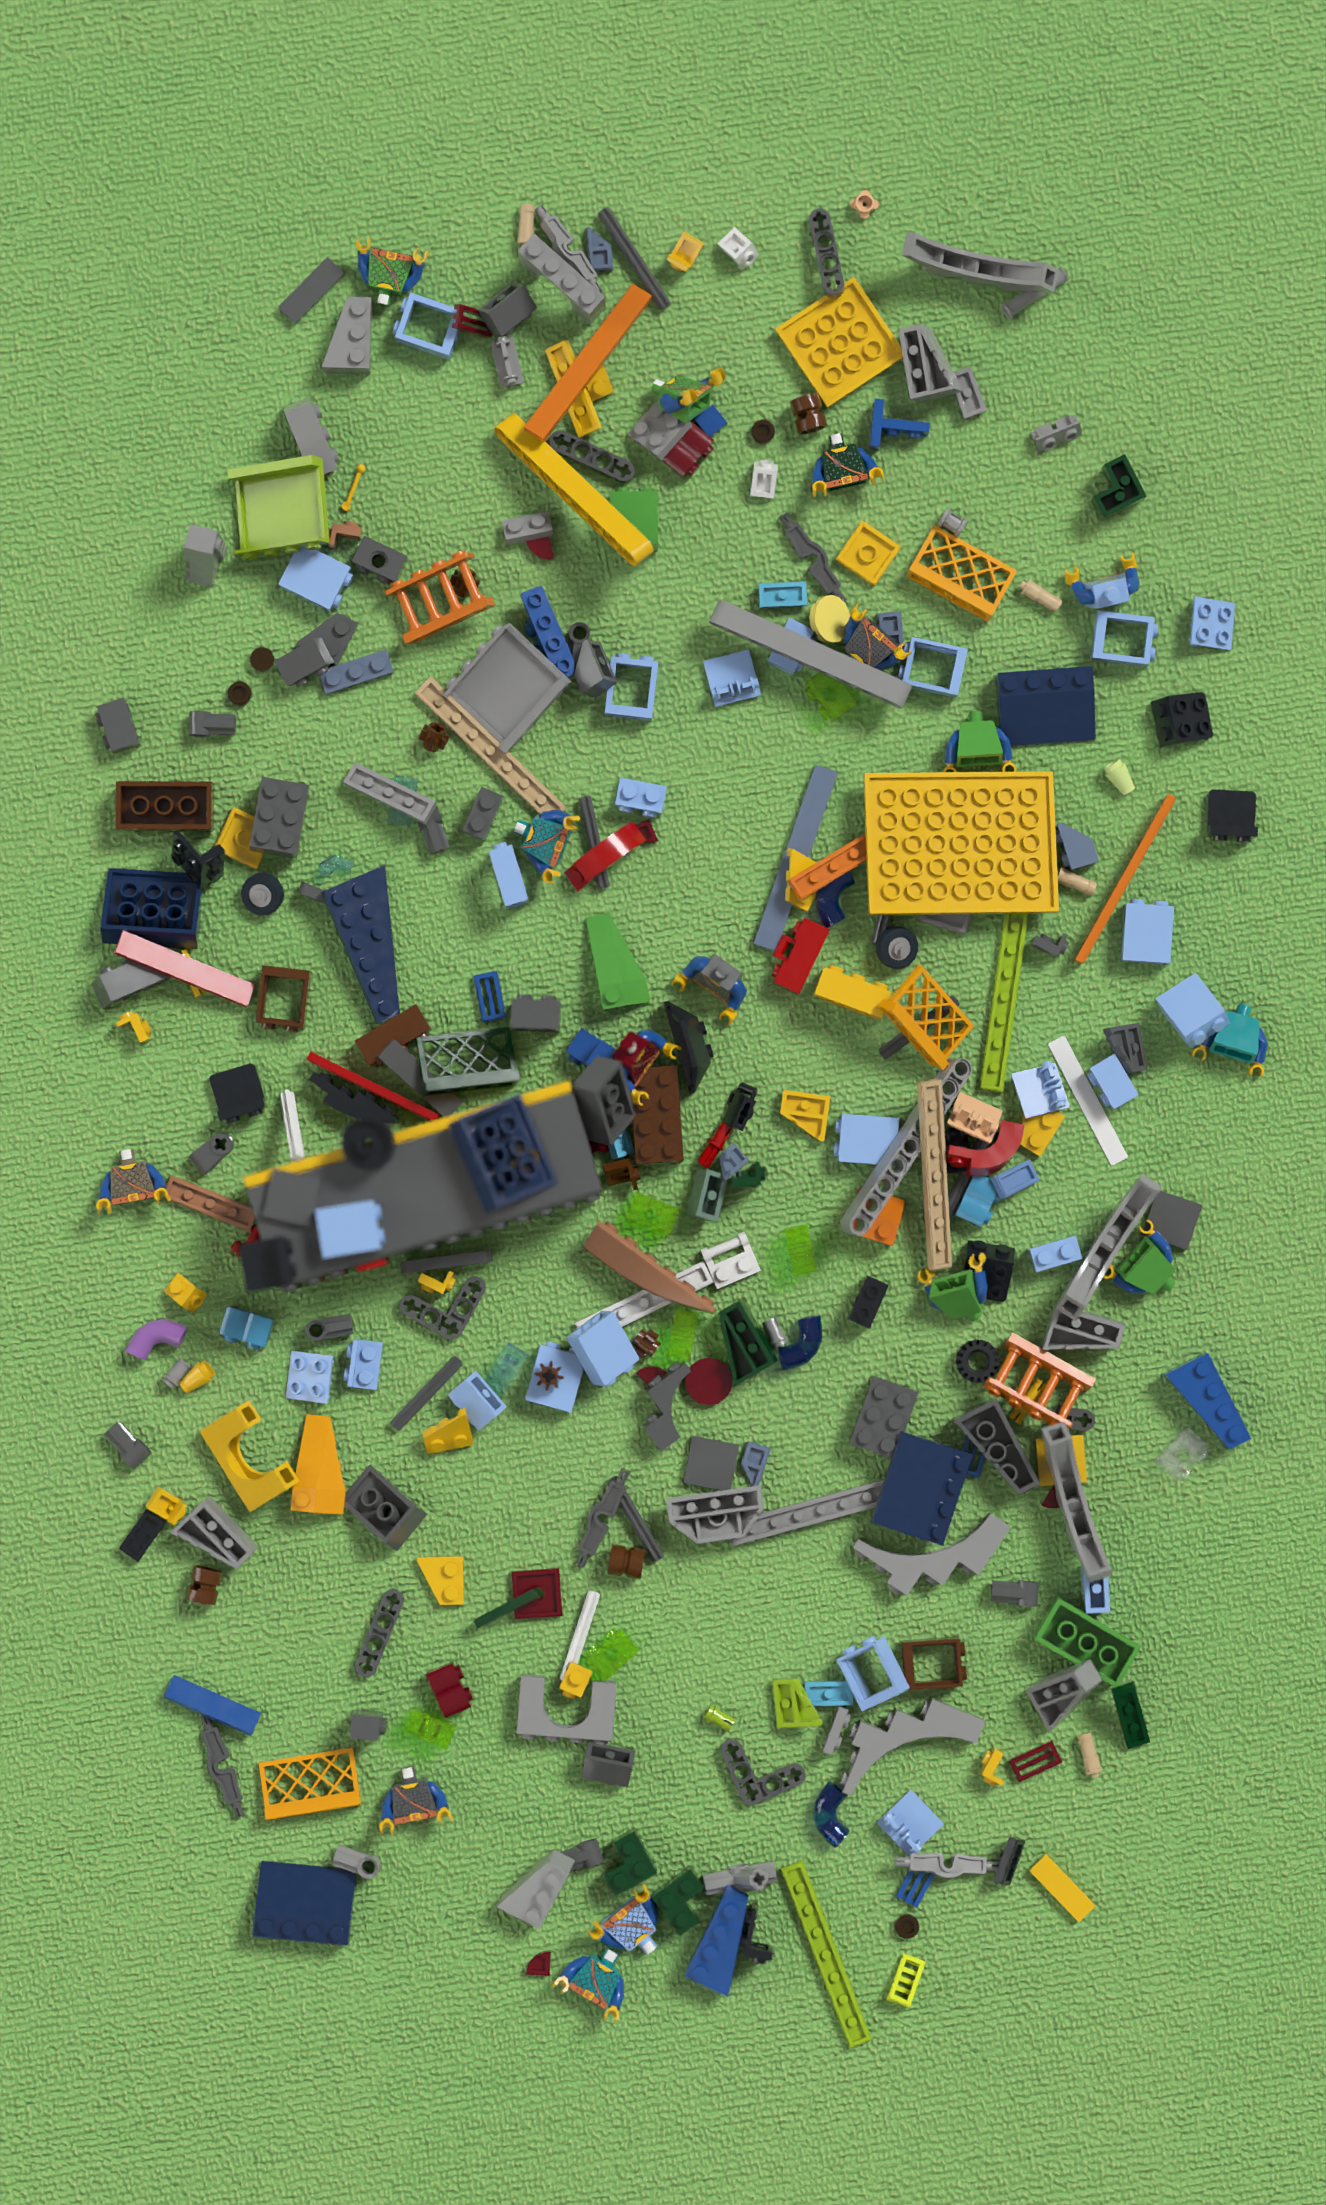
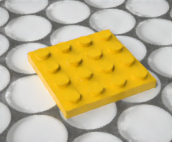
(840, 343)

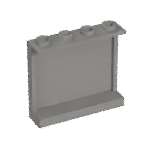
(507, 686)

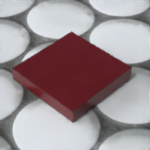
(546, 1606)

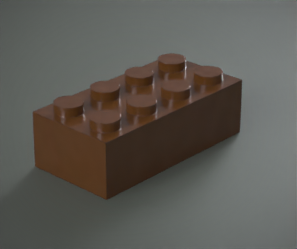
(165, 806)
(659, 1119)

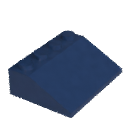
(1047, 705)
(152, 906)
(490, 1143)
(921, 1488)
(304, 1903)

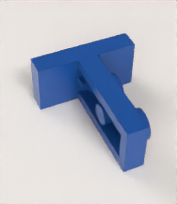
(893, 427)

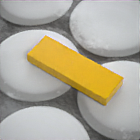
(1062, 1887)

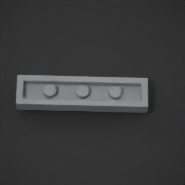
(390, 793)

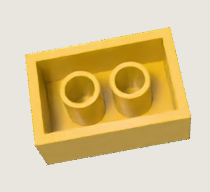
(851, 992)

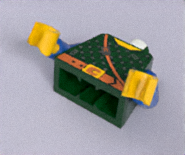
(843, 467)

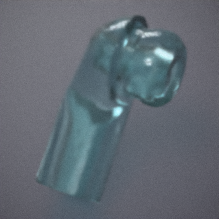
(333, 863)

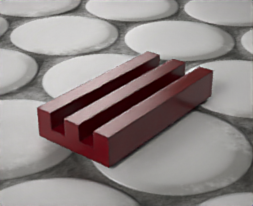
(469, 329)
(1016, 1769)

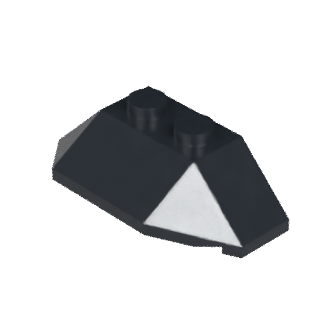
(688, 1035)

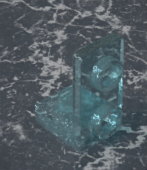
(505, 1369)

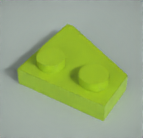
(793, 1705)

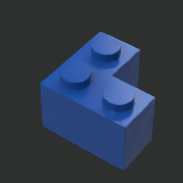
(586, 1047)

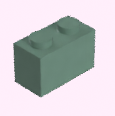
(706, 1195)

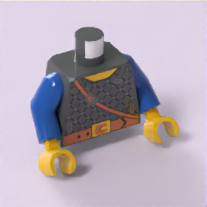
(870, 643)
(718, 979)
(413, 1801)

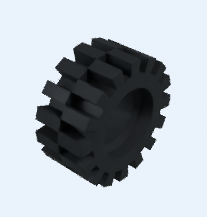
(977, 1346)

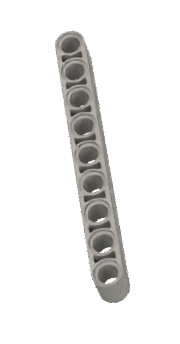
(810, 654)
(902, 1158)

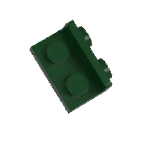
(744, 1179)

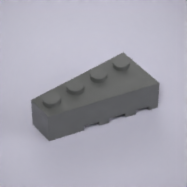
(994, 1437)

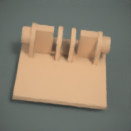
(974, 1117)

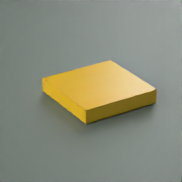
(868, 553)
(236, 838)
(1043, 1472)

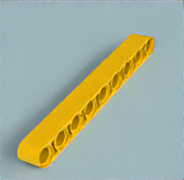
(574, 490)

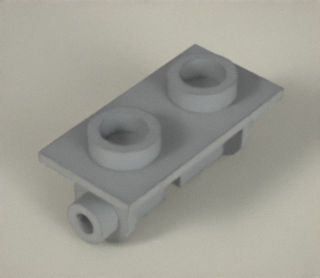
(506, 361)
(1067, 430)

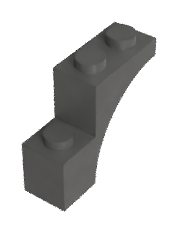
(661, 1390)

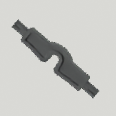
(804, 548)
(596, 1528)
(226, 1778)

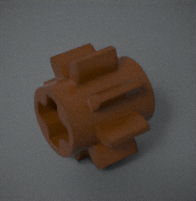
(459, 584)
(434, 737)
(646, 1343)
(554, 1371)

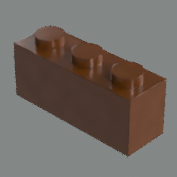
(403, 1028)

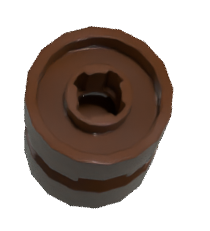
(808, 414)
(626, 1561)
(204, 1585)

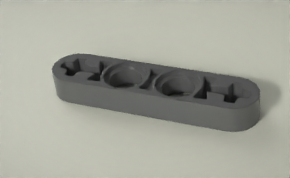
(826, 253)
(593, 453)
(446, 1261)
(381, 1633)

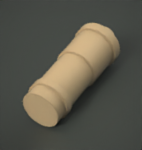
(526, 223)
(1040, 595)
(1075, 881)
(1089, 1754)

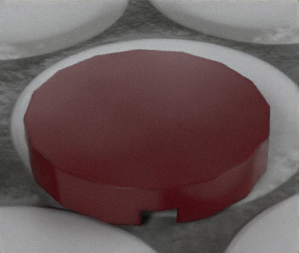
(709, 1381)

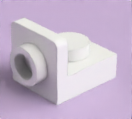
(738, 248)
(764, 479)

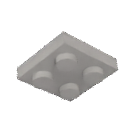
(658, 431)

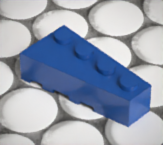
(1207, 1395)
(718, 1947)

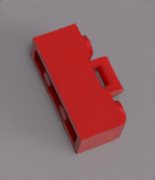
(797, 966)

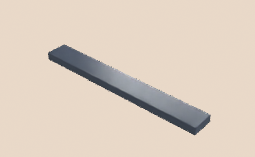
(801, 841)

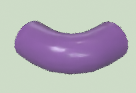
(153, 1333)

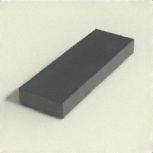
(311, 290)

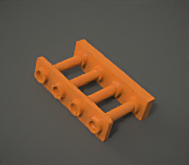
(457, 611)
(1038, 1359)

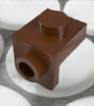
(621, 1172)

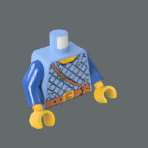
(1108, 589)
(630, 1924)

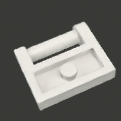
(733, 1267)

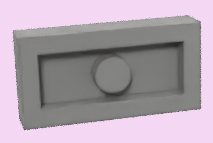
(970, 400)
(527, 528)
(833, 1739)

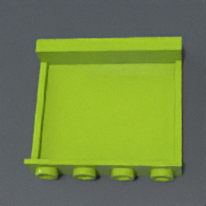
(281, 506)

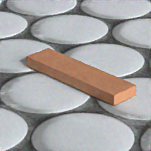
(210, 1203)

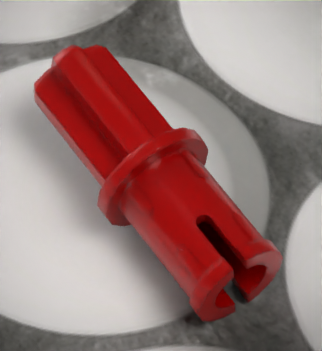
(715, 1145)

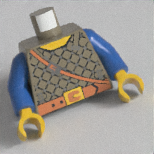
(131, 1183)

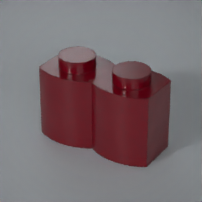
(688, 451)
(449, 1689)

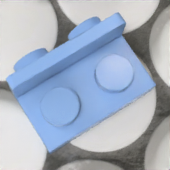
(640, 797)
(364, 1364)

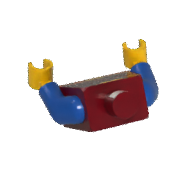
(637, 1055)

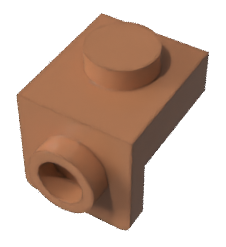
(347, 530)

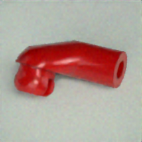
(254, 1236)

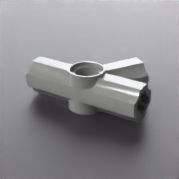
(741, 1877)

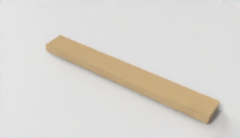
(487, 748)
(934, 1174)

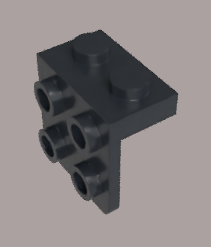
(1181, 718)
(1231, 815)
(198, 868)
(238, 1093)
(267, 1263)
(997, 1267)
(757, 1951)

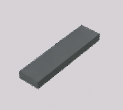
(409, 1070)

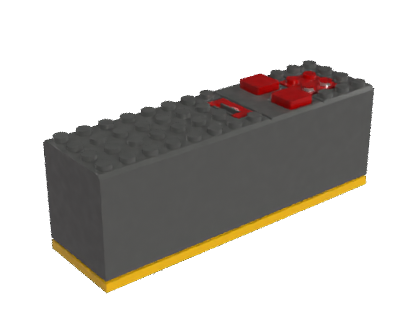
(428, 1189)

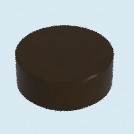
(763, 431)
(262, 659)
(239, 693)
(907, 1926)

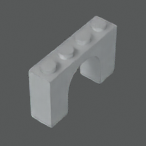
(542, 260)
(535, 1721)

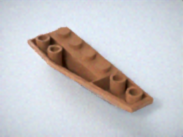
(641, 1268)

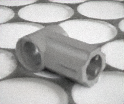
(354, 1860)

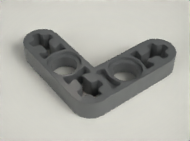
(452, 1316)
(759, 1783)

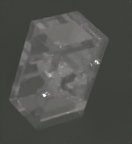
(1168, 1458)

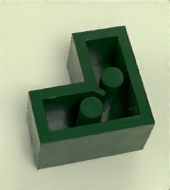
(1123, 491)
(636, 1863)
(673, 1899)

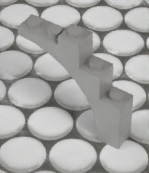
(979, 268)
(1106, 1246)
(1073, 1503)
(906, 1569)
(874, 1742)

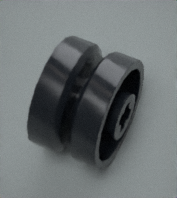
(354, 1140)

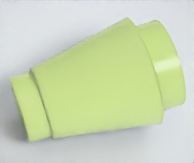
(1119, 776)

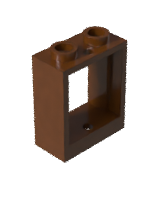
(287, 973)
(908, 1666)

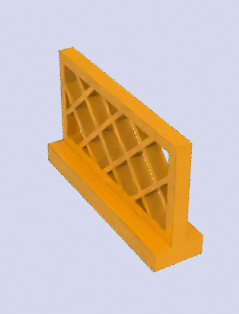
(956, 592)
(918, 1035)
(310, 1805)

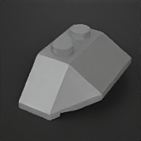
(716, 1514)

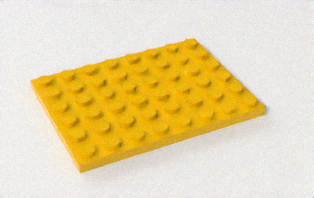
(960, 843)

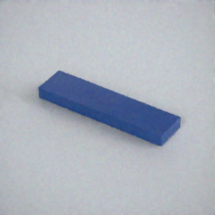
(212, 1705)

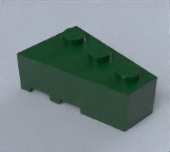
(745, 1342)

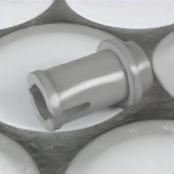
(775, 1333)
(176, 1373)

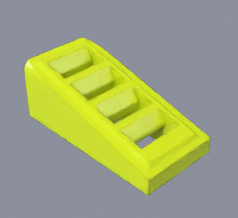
(913, 1983)

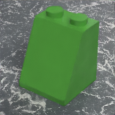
(639, 509)

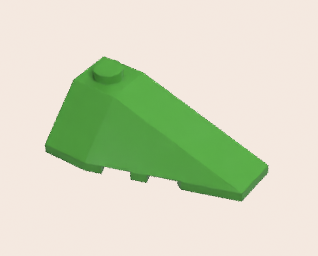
(617, 972)

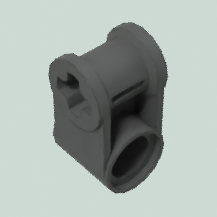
(209, 1155)

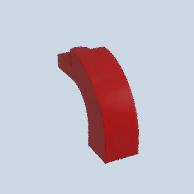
(604, 855)
(991, 1159)

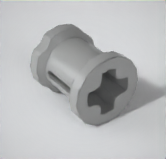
(952, 522)

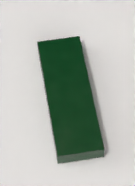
(509, 1607)
(1130, 1715)

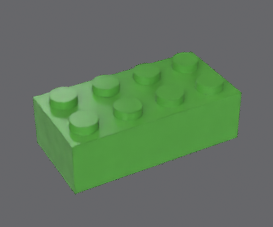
(1085, 1638)

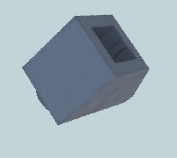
(1077, 848)

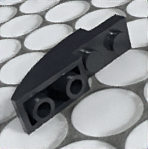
(361, 1106)

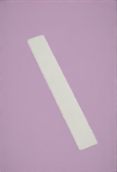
(1087, 1100)

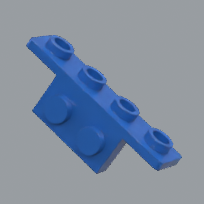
(545, 630)

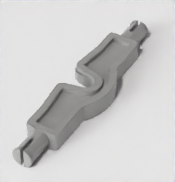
(561, 240)
(935, 1864)

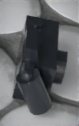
(740, 1106)

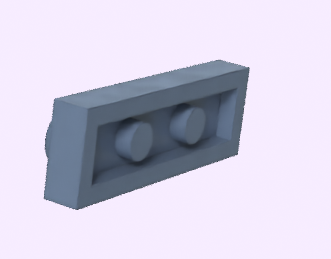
(357, 672)

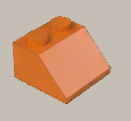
(887, 1222)

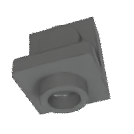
(1045, 944)

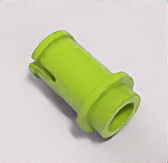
(718, 1717)

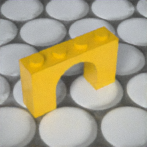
(224, 1441)

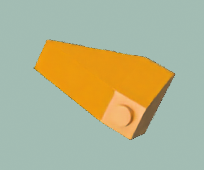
(318, 1470)

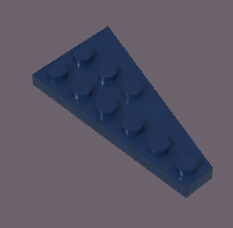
(364, 926)

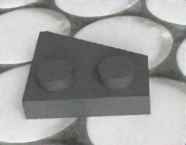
(335, 633)
(1127, 1046)

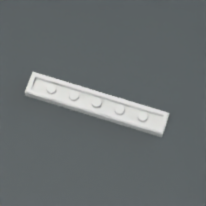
(646, 1302)

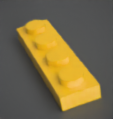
(582, 411)

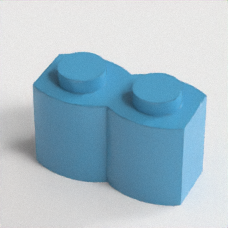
(977, 1201)
(246, 1326)

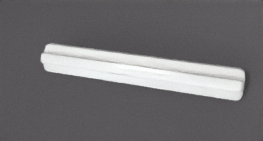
(292, 1125)
(581, 1630)

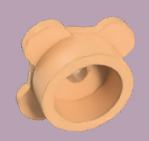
(864, 210)

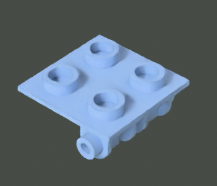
(1211, 623)
(732, 678)
(1040, 1090)
(309, 1377)
(910, 1823)

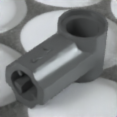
(574, 644)
(206, 724)
(434, 833)
(332, 1327)
(132, 1450)
(1020, 1592)
(585, 1854)

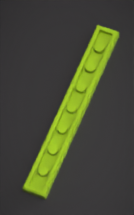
(1003, 1002)
(826, 1954)

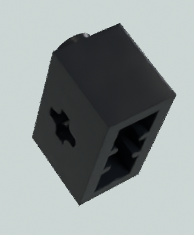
(867, 1301)

